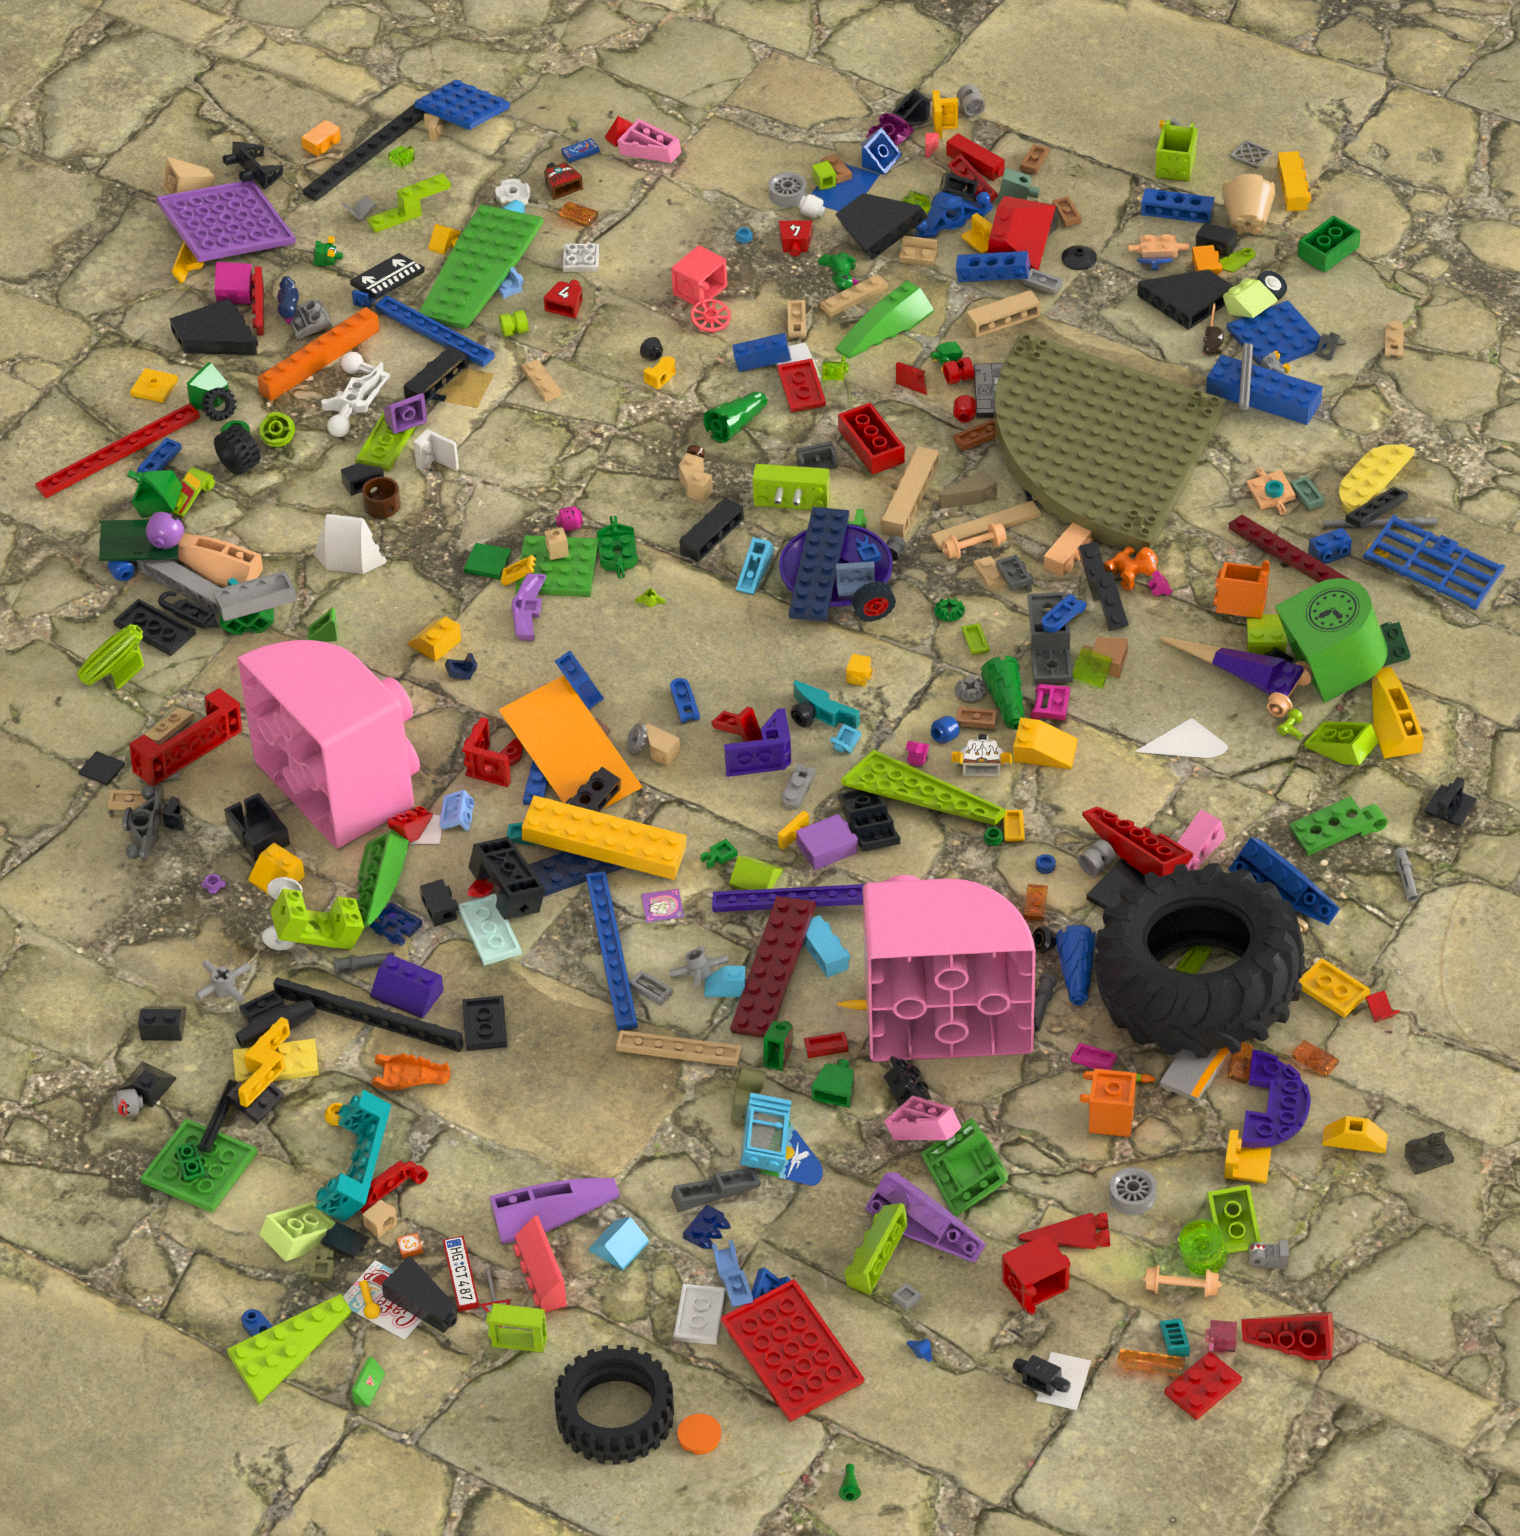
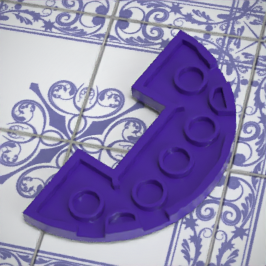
(1286, 1106)

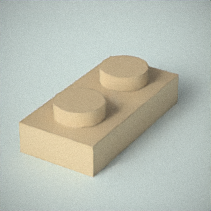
(989, 573)

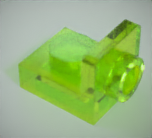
(402, 155)
(918, 199)
(835, 370)

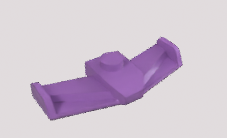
(527, 606)

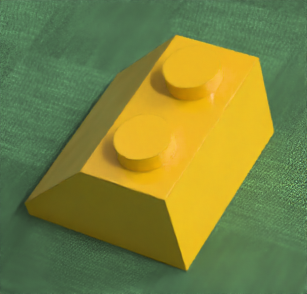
(437, 638)
(275, 863)

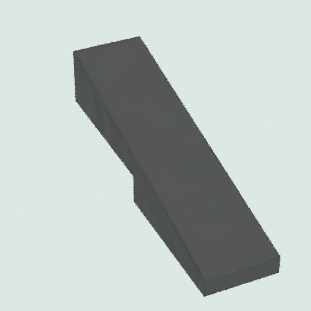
(721, 1186)

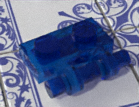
(398, 918)

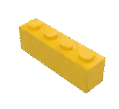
(1293, 181)

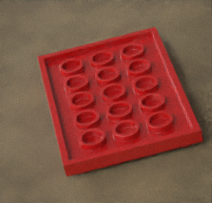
(792, 1350)

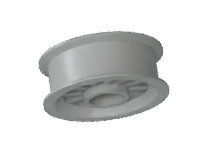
(787, 189)
(1132, 1191)

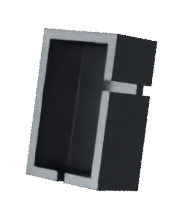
(258, 827)

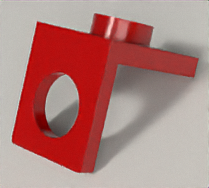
(1380, 1006)

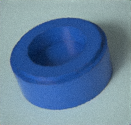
(1045, 864)

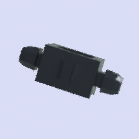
(1041, 1375)

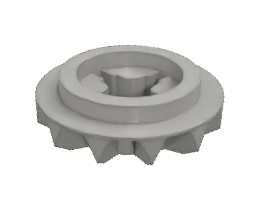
(971, 694)
(637, 738)

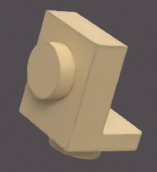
(434, 126)

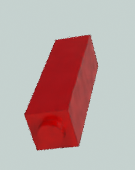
(981, 159)

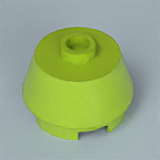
(277, 429)

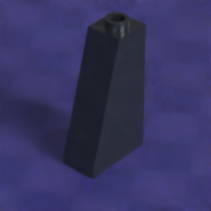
(419, 1295)

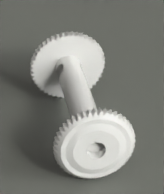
(274, 888)

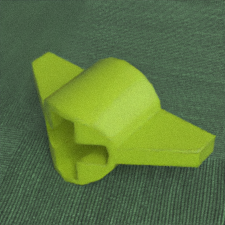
(649, 598)

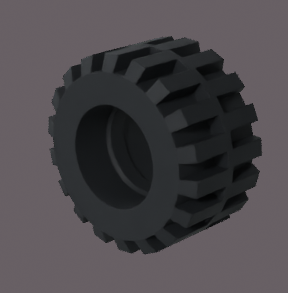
(237, 449)

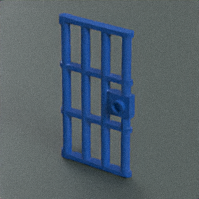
(1441, 551)

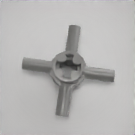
(698, 965)
(223, 981)

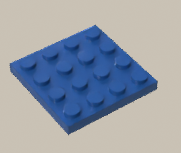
(462, 104)
(1276, 329)

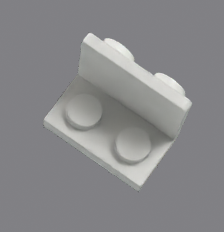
(431, 447)

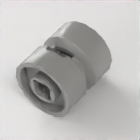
(971, 100)
(1096, 857)

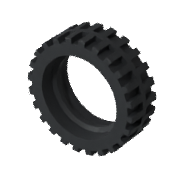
(623, 1441)

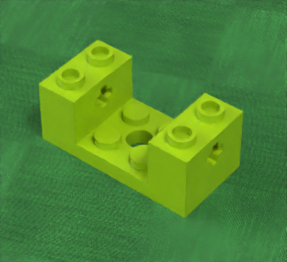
(333, 929)

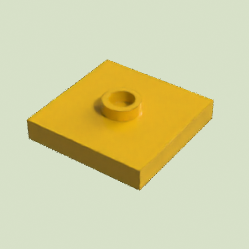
(154, 385)

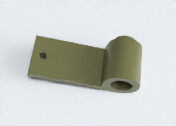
(747, 1081)

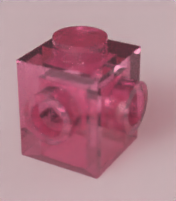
(1221, 1336)

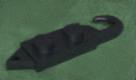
(189, 611)

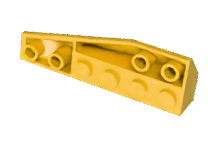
(1394, 717)

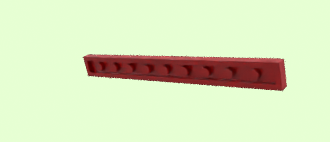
(117, 450)

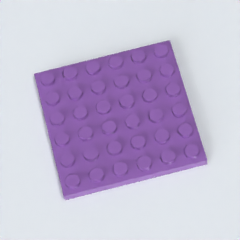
(225, 220)

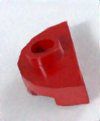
(514, 751)
(480, 888)

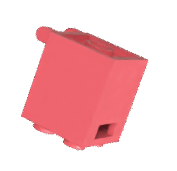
(699, 276)

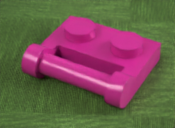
(1057, 702)

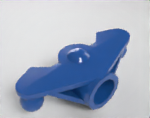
(951, 213)

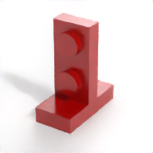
(743, 724)

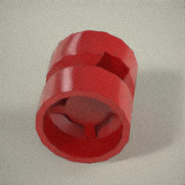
(958, 370)

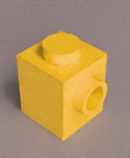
(859, 670)

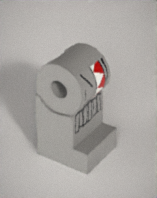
(1269, 1255)

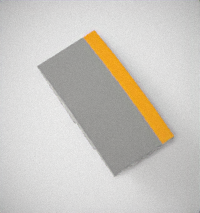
(1192, 1075)

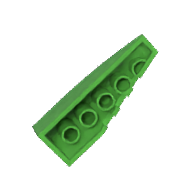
(894, 313)
(380, 873)

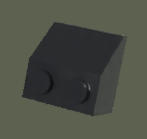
(162, 1023)

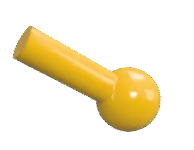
(371, 1309)

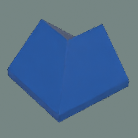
(879, 152)

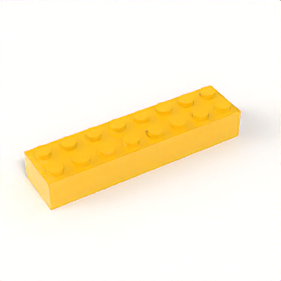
(604, 837)

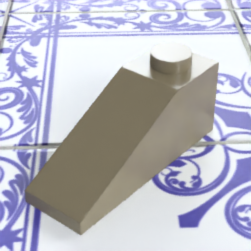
(970, 491)

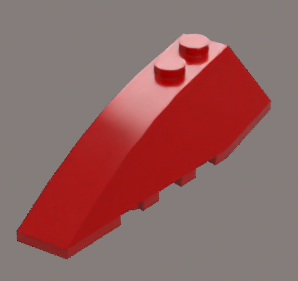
(1137, 845)

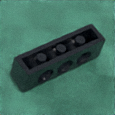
(605, 781)

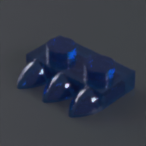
(706, 1227)

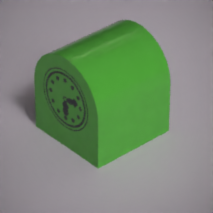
(1334, 633)

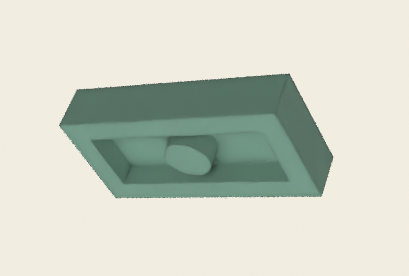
(1307, 493)

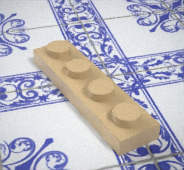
(853, 295)

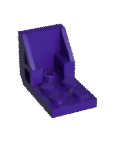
(762, 754)

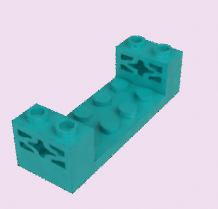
(348, 1193)

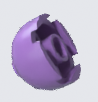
(164, 531)

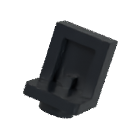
(172, 816)

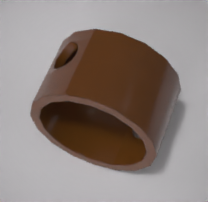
(383, 501)

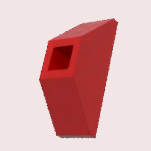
(410, 823)

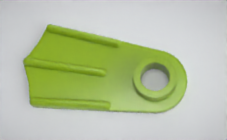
(1237, 259)

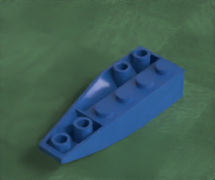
(1292, 884)

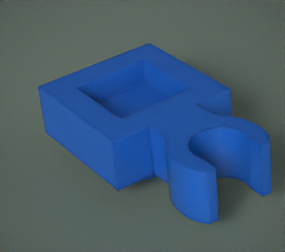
(867, 552)

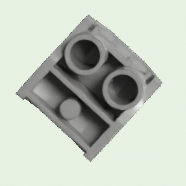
(310, 318)

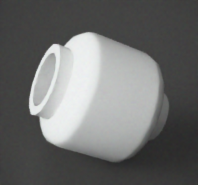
(811, 206)

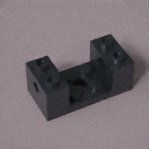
(518, 885)

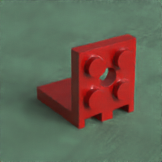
(479, 757)

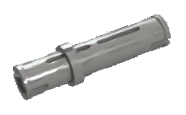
(1404, 867)

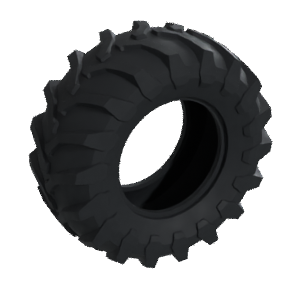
(1203, 1008)

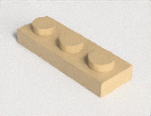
(541, 380)

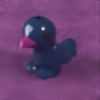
(287, 298)

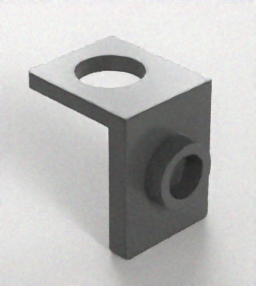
(1333, 340)

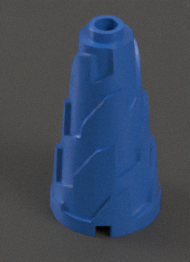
(1076, 956)

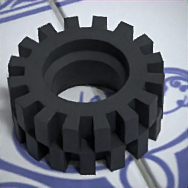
(211, 411)

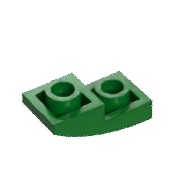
(189, 1161)

